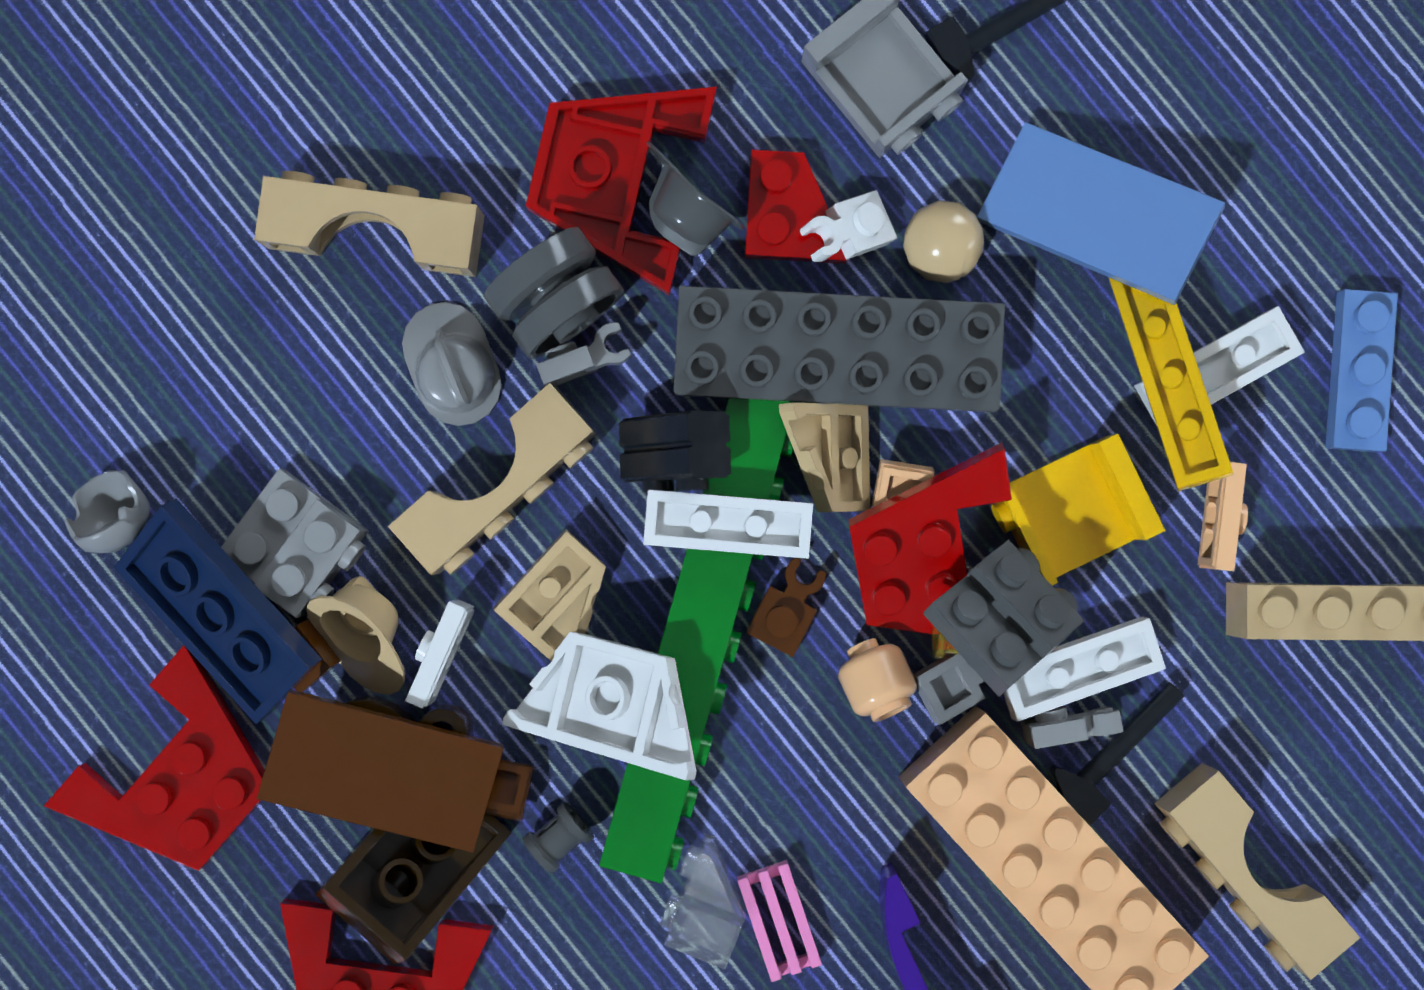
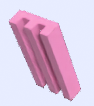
(793, 963)

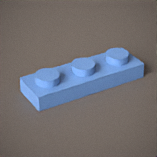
(1361, 370)

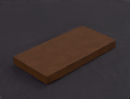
(380, 771)

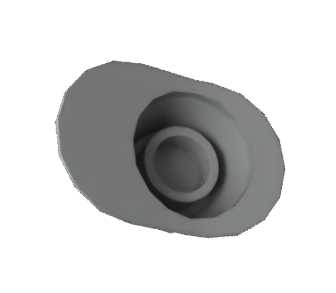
(451, 364)

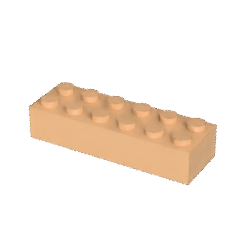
(1049, 860)

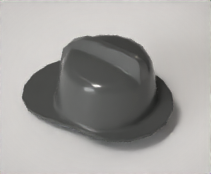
(683, 212)

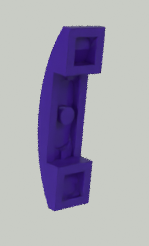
(897, 917)

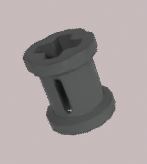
(558, 837)

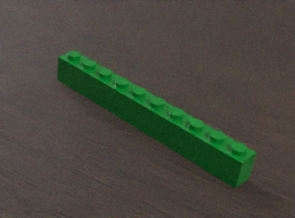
(700, 639)

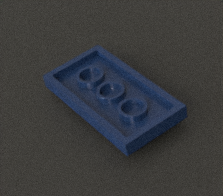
(216, 611)

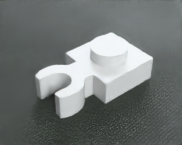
(853, 226)

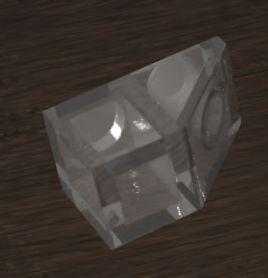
(709, 910)

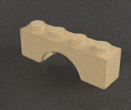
(307, 215)
(444, 528)
(1325, 611)
(1298, 921)

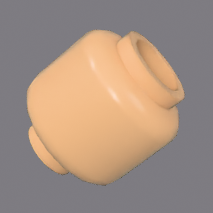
(877, 680)

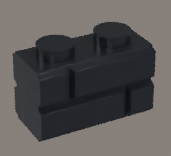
(676, 448)

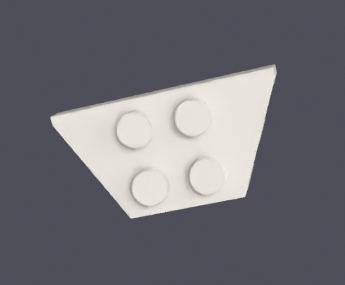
(610, 704)

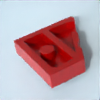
(779, 204)

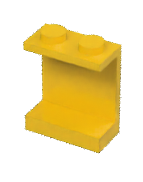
(1079, 508)

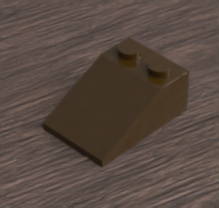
(402, 886)

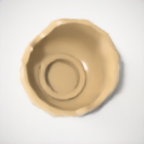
(943, 241)

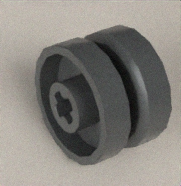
(553, 292)

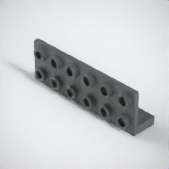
(839, 349)

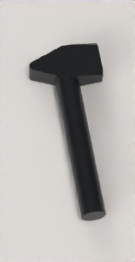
(957, 49)
(1080, 788)

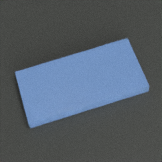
(1101, 213)

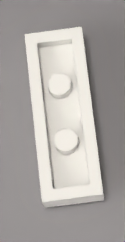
(1243, 355)
(728, 524)
(1086, 668)

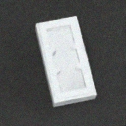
(438, 652)

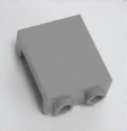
(882, 74)

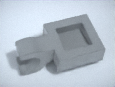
(569, 363)

